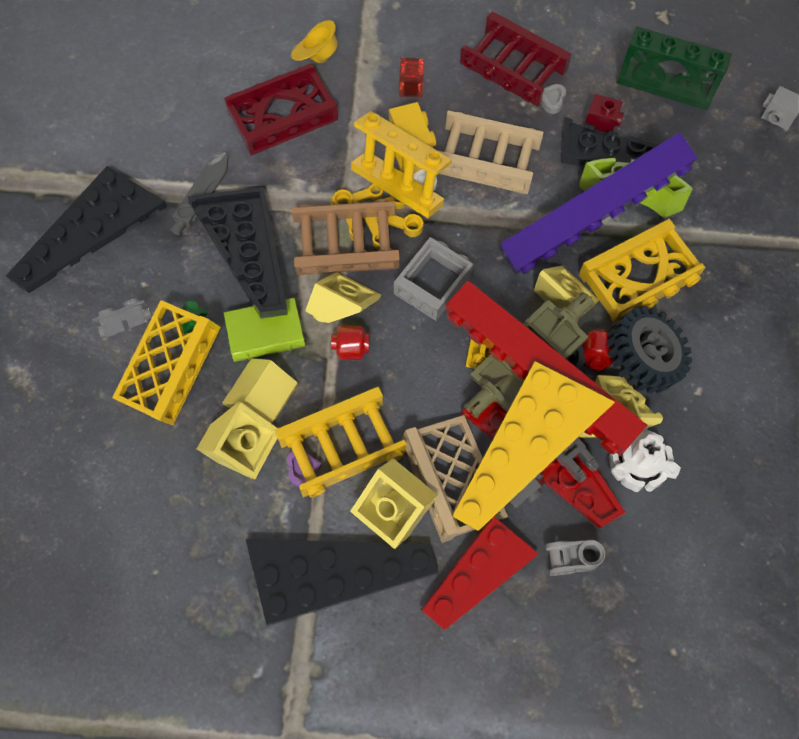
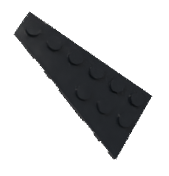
(86, 226)
(244, 237)
(317, 575)

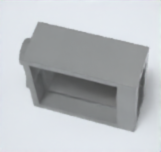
(421, 299)

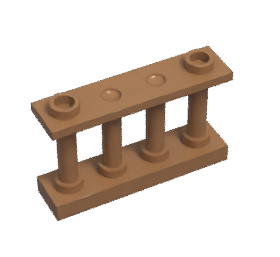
(333, 260)

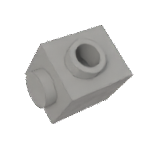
(781, 107)

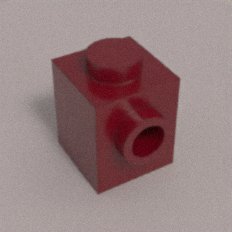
(605, 113)

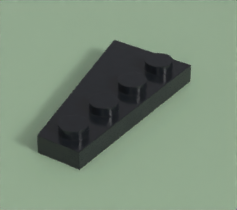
(587, 144)

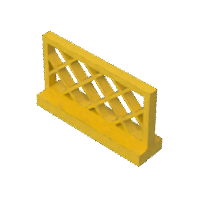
(183, 375)

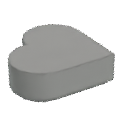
(553, 98)

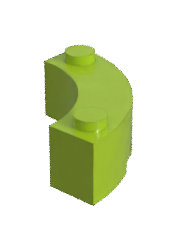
(664, 202)

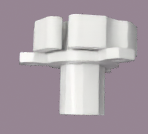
(644, 459)

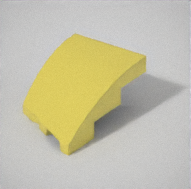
(628, 397)

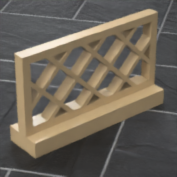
(425, 471)

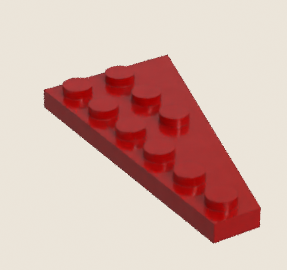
(589, 497)

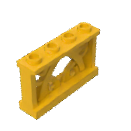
(651, 240)

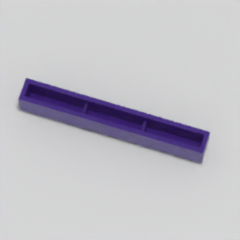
(598, 203)

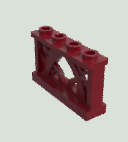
(282, 129)

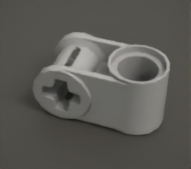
(568, 556)

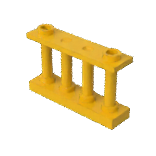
(390, 179)
(319, 424)

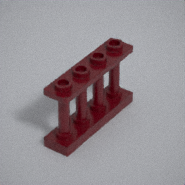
(523, 41)

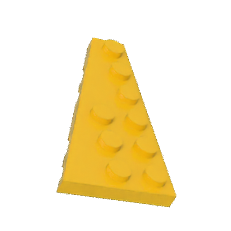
(536, 430)

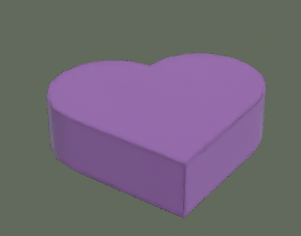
(295, 473)

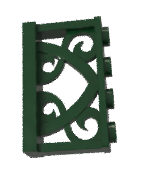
(683, 87)

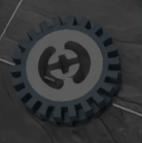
(649, 350)

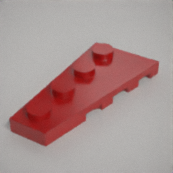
(480, 570)

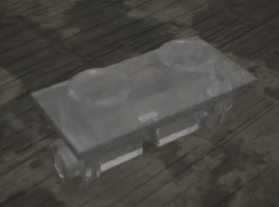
(112, 320)

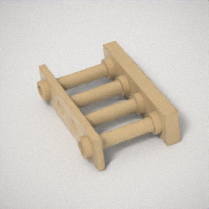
(486, 172)

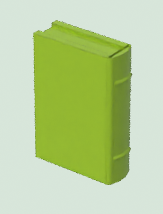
(257, 337)

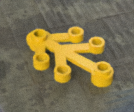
(402, 223)

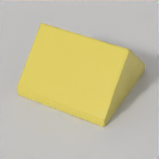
(560, 287)
(262, 389)

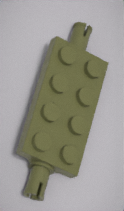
(555, 327)

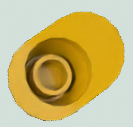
(318, 43)

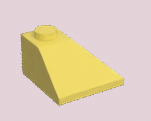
(339, 298)
(239, 440)

